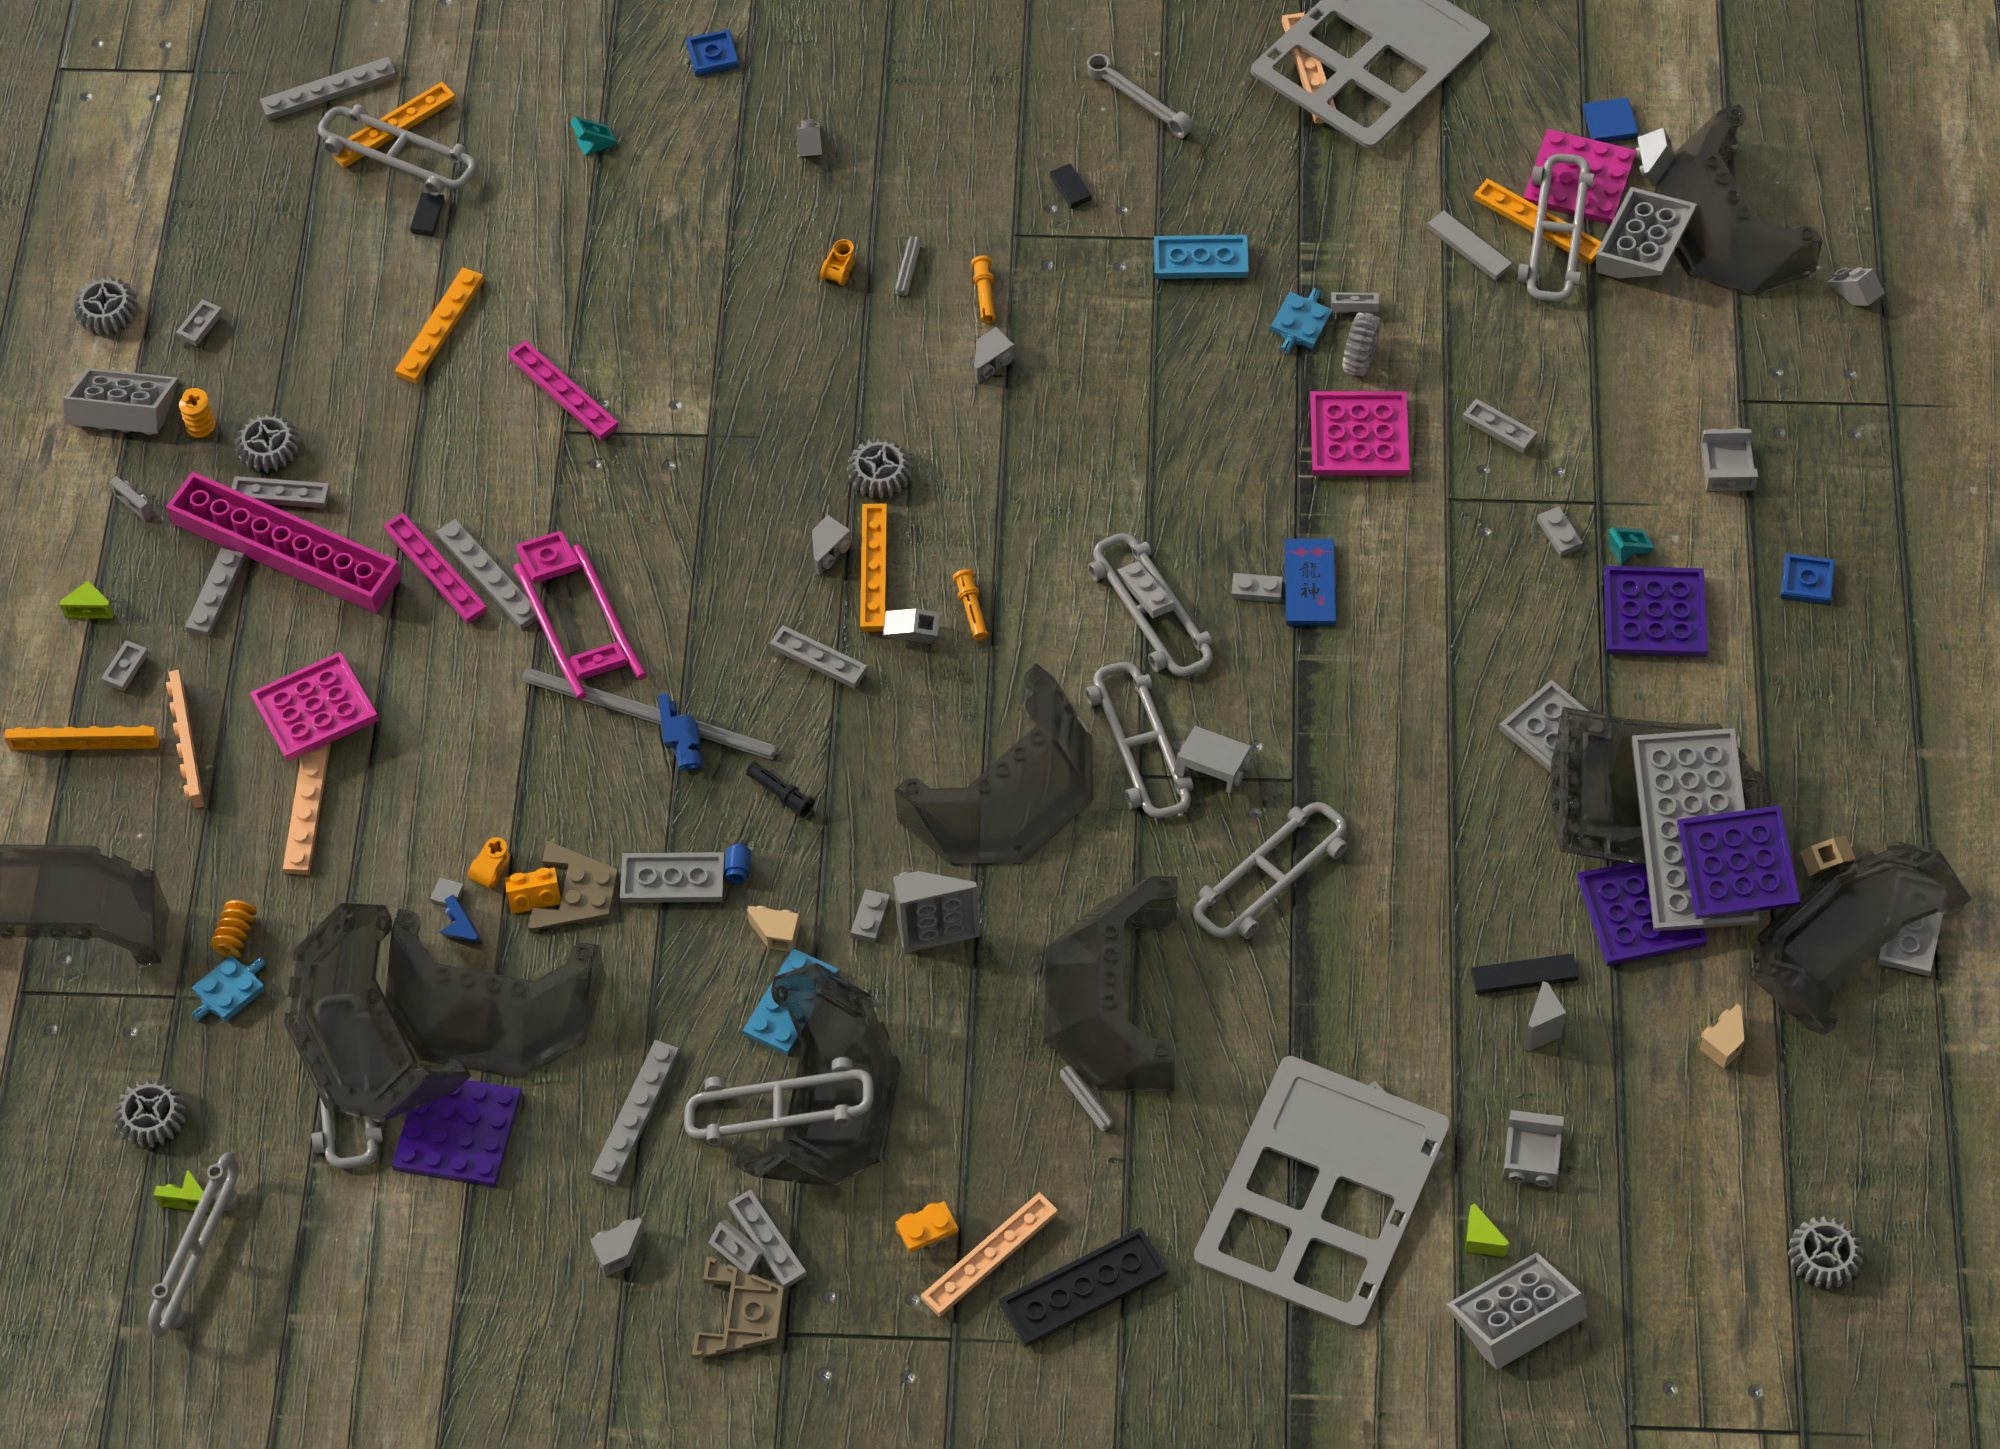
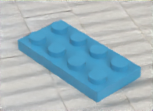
(1201, 256)
(770, 1022)

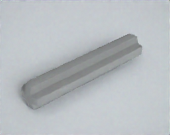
(908, 266)
(1086, 1098)

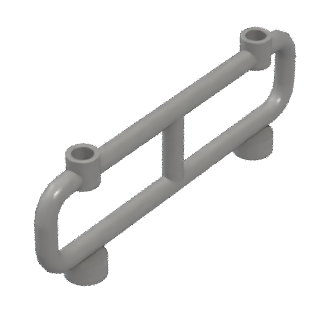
(1542, 177)
(435, 183)
(1160, 657)
(1138, 795)
(1245, 924)
(716, 1090)
(324, 1142)
(226, 1200)

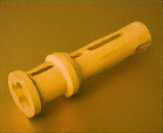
(983, 280)
(969, 595)

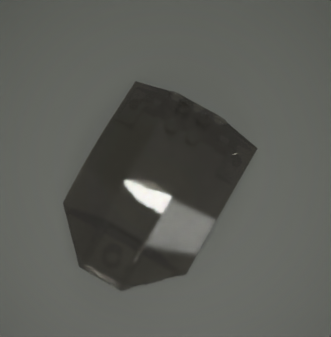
(1596, 785)

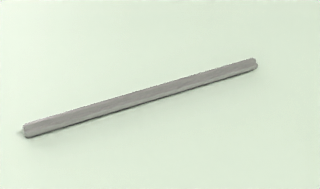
(648, 713)

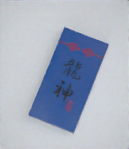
(1310, 582)

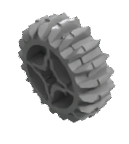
(105, 305)
(1361, 344)
(254, 450)
(874, 458)
(143, 1126)
(1837, 1237)

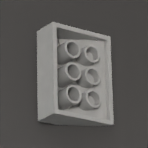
(1643, 235)
(120, 401)
(935, 910)
(1518, 1310)

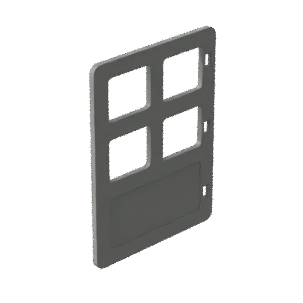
(1422, 31)
(1346, 1135)

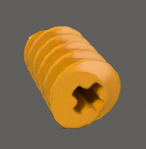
(197, 413)
(232, 928)

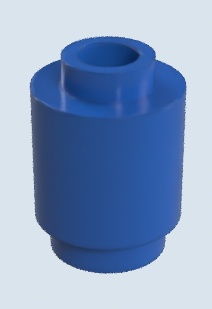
(737, 863)

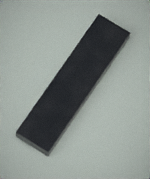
(1524, 973)

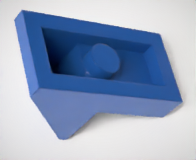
(463, 927)

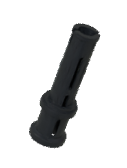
(788, 794)

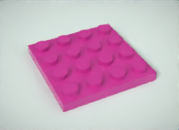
(1607, 162)
(1359, 433)
(314, 706)

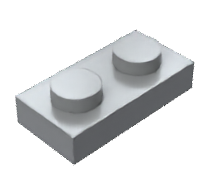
(1354, 302)
(199, 322)
(126, 494)
(1559, 531)
(1256, 587)
(124, 665)
(870, 916)
(736, 1247)

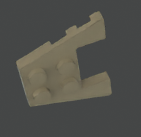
(586, 891)
(751, 1312)

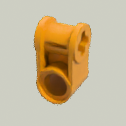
(837, 265)
(490, 863)

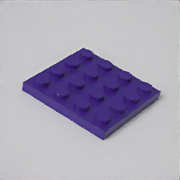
(1655, 611)
(1738, 862)
(1622, 916)
(460, 1134)

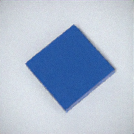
(712, 52)
(1610, 120)
(1807, 579)

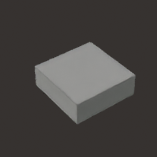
(444, 889)

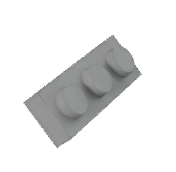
(1499, 426)
(1145, 589)

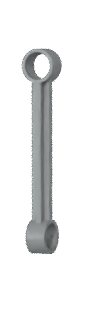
(1179, 123)

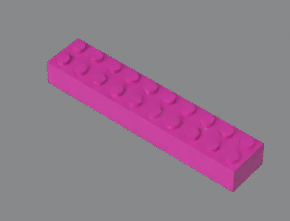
(284, 542)

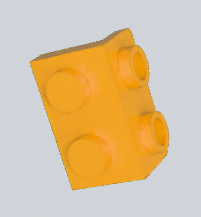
(532, 890)
(926, 1226)

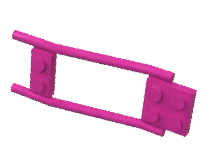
(552, 557)

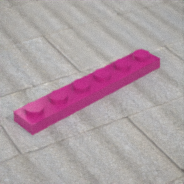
(563, 390)
(435, 568)

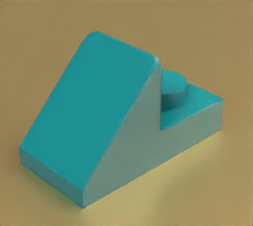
(592, 135)
(1626, 541)

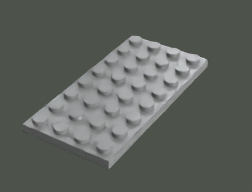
(1681, 779)

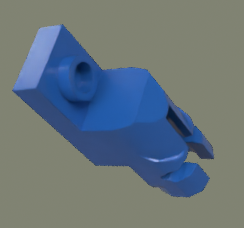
(680, 734)

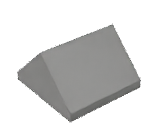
(1546, 1020)

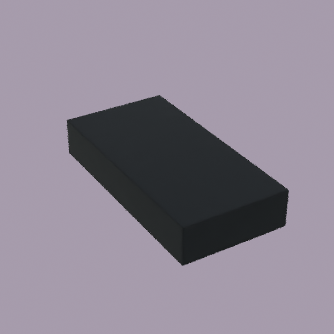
(1070, 185)
(427, 214)

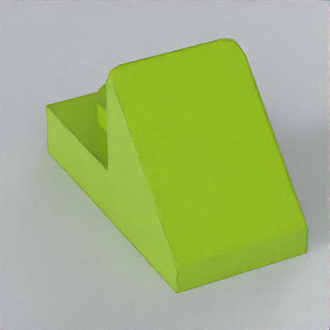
(180, 1198)

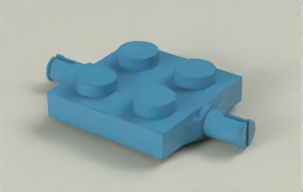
(1300, 320)
(228, 988)

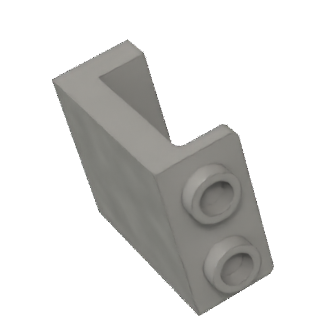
(1728, 460)
(1214, 756)
(1533, 1148)

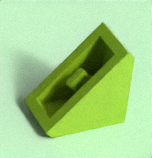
(86, 603)
(1483, 1235)

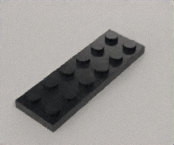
(1082, 1287)

